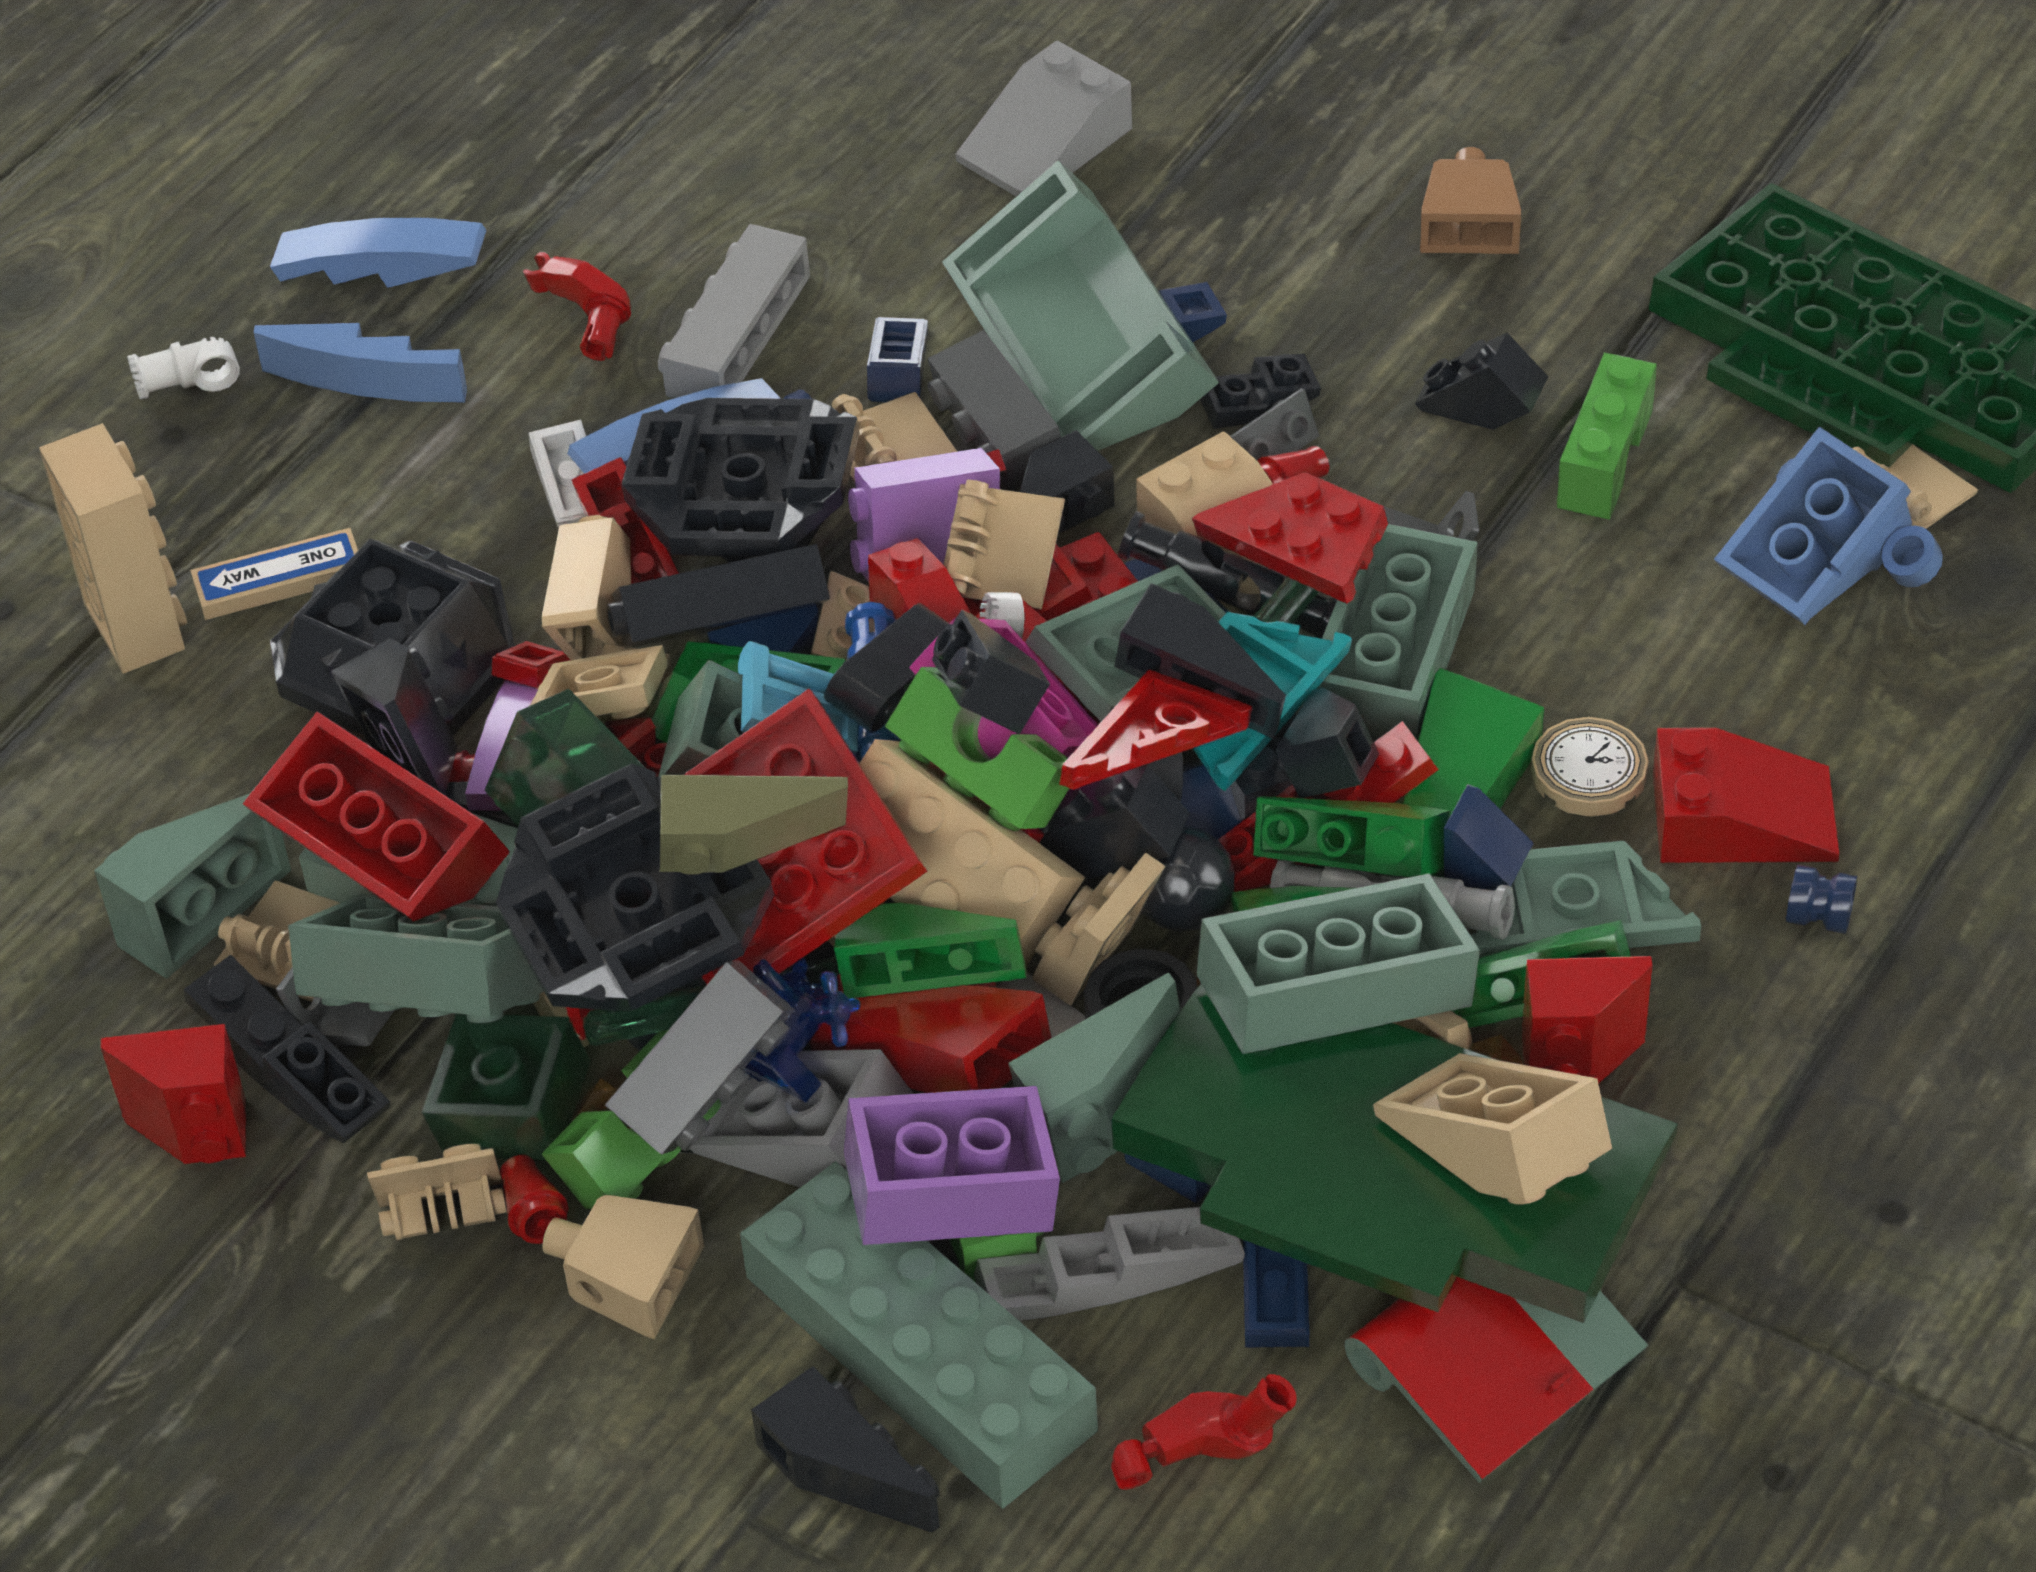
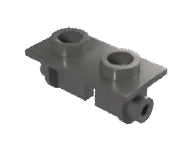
(1281, 429)

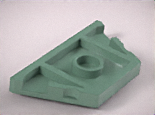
(1586, 888)

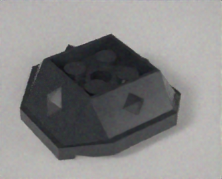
(739, 474)
(403, 594)
(581, 871)

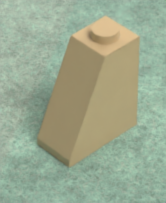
(585, 570)

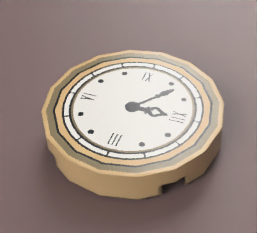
(1589, 766)

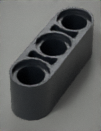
(879, 673)

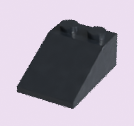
(398, 711)

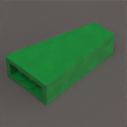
(1475, 740)

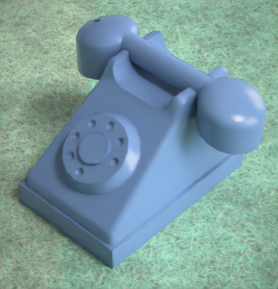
(1827, 528)

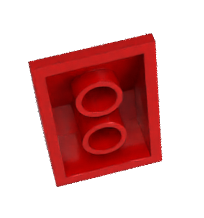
(1739, 801)

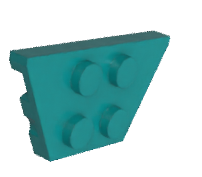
(1292, 663)

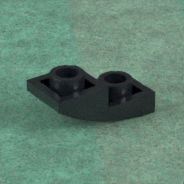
(1247, 396)

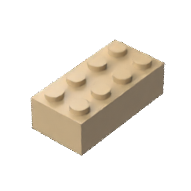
(115, 546)
(967, 854)

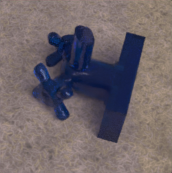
(812, 1007)

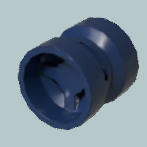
(1821, 899)

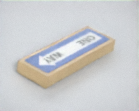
(271, 573)

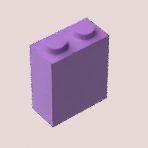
(912, 501)

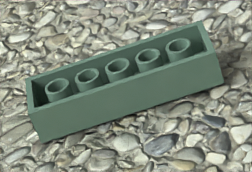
(922, 1339)

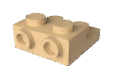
(610, 682)
(1096, 928)

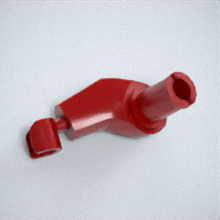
(593, 291)
(1205, 1425)

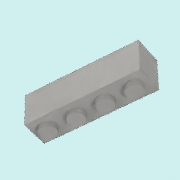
(736, 312)

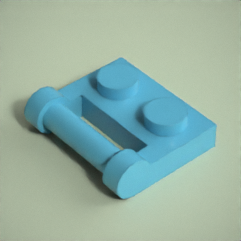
(775, 681)

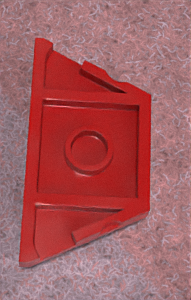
(1300, 531)

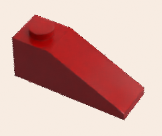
(602, 495)
(910, 576)

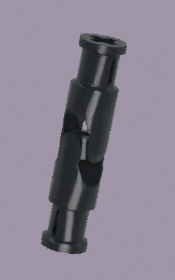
(1216, 570)

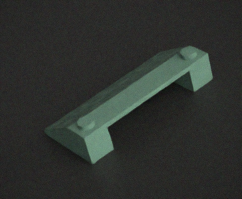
(1078, 314)

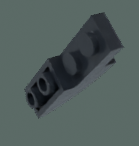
(283, 1055)

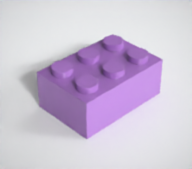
(950, 1165)

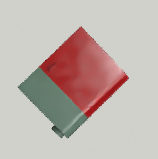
(1491, 1366)

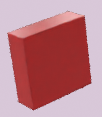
(526, 663)

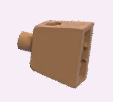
(1470, 206)

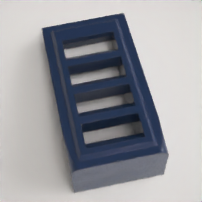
(896, 358)

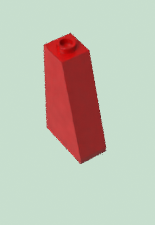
(946, 1035)

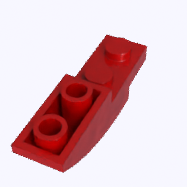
(1395, 772)

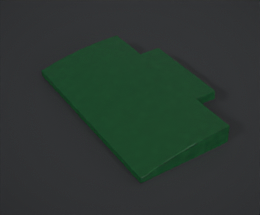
(1859, 337)
(1328, 1183)

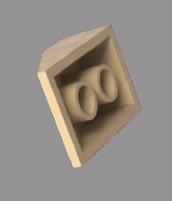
(1199, 481)
(1502, 1124)

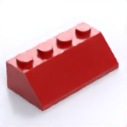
(376, 822)

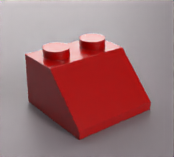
(1585, 1013)
(181, 1091)

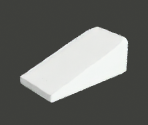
(557, 469)

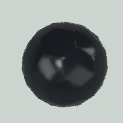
(1193, 883)

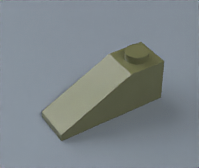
(732, 820)

